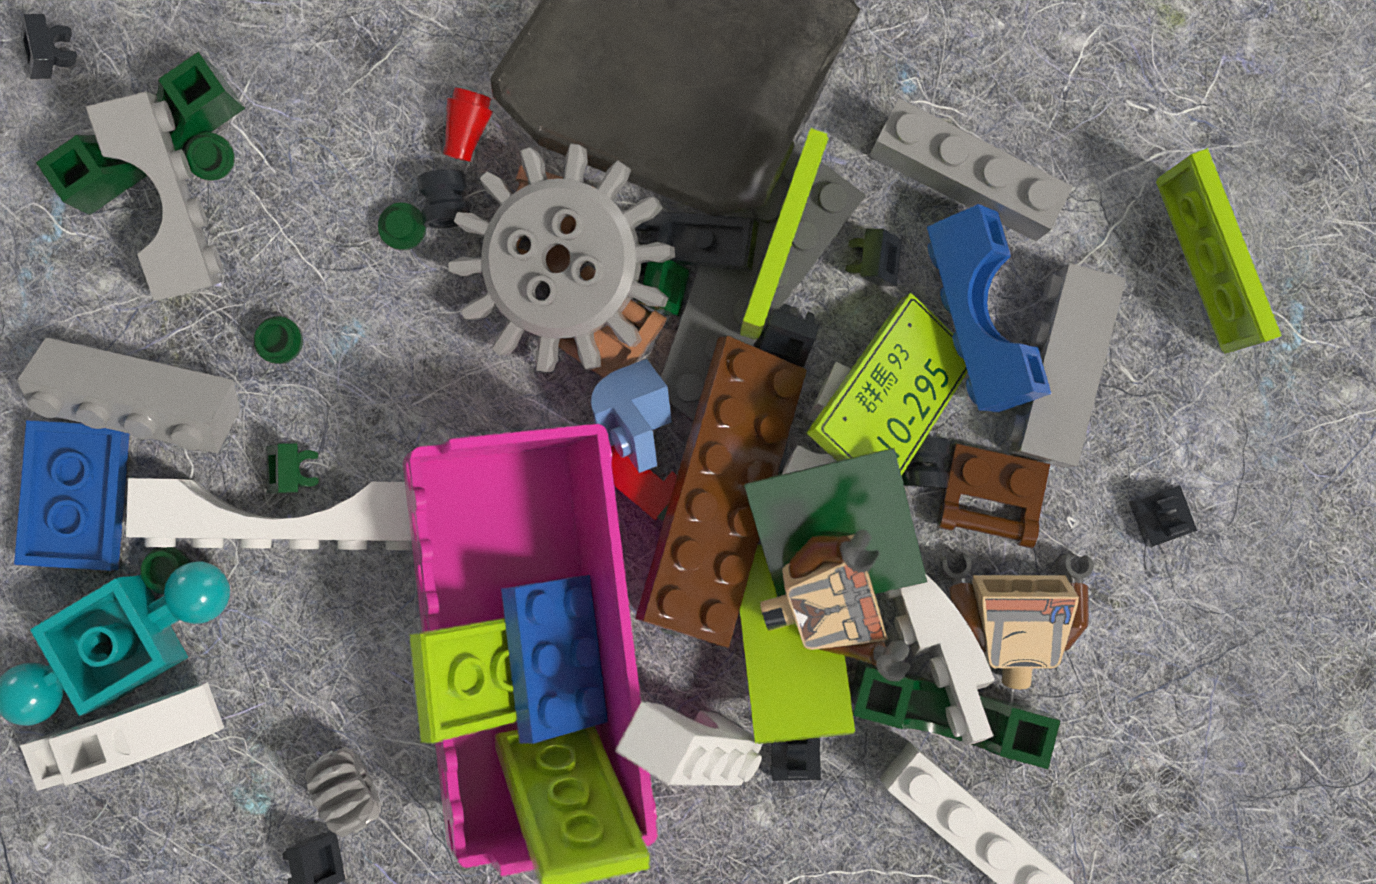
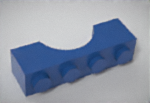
(968, 254)

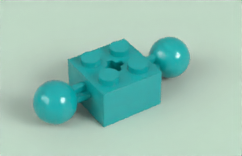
(119, 614)

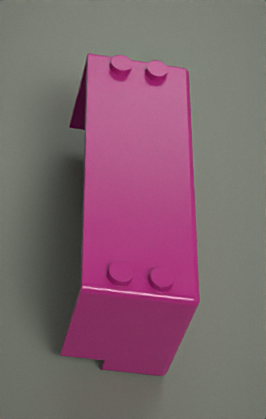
(505, 517)

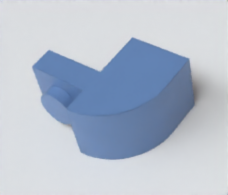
(630, 407)

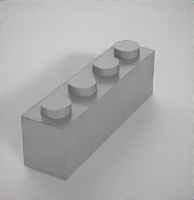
(970, 170)
(1073, 353)
(130, 395)

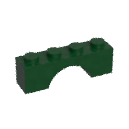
(199, 104)
(919, 704)

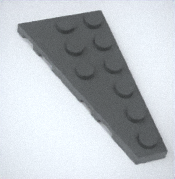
(723, 294)

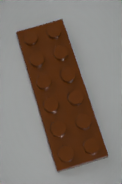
(709, 523)

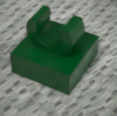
(670, 280)
(283, 468)

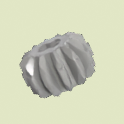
(343, 792)

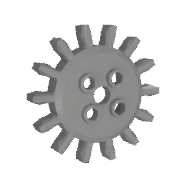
(601, 236)

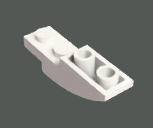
(934, 624)
(122, 737)

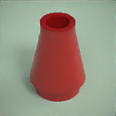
(465, 122)

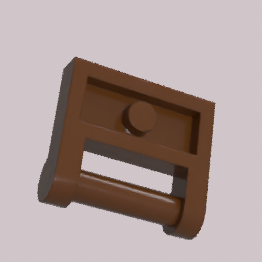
(994, 479)

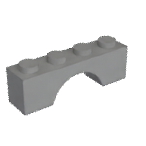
(138, 132)

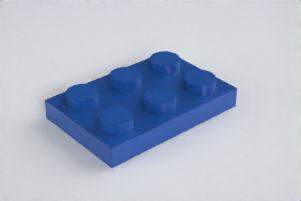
(71, 496)
(554, 657)

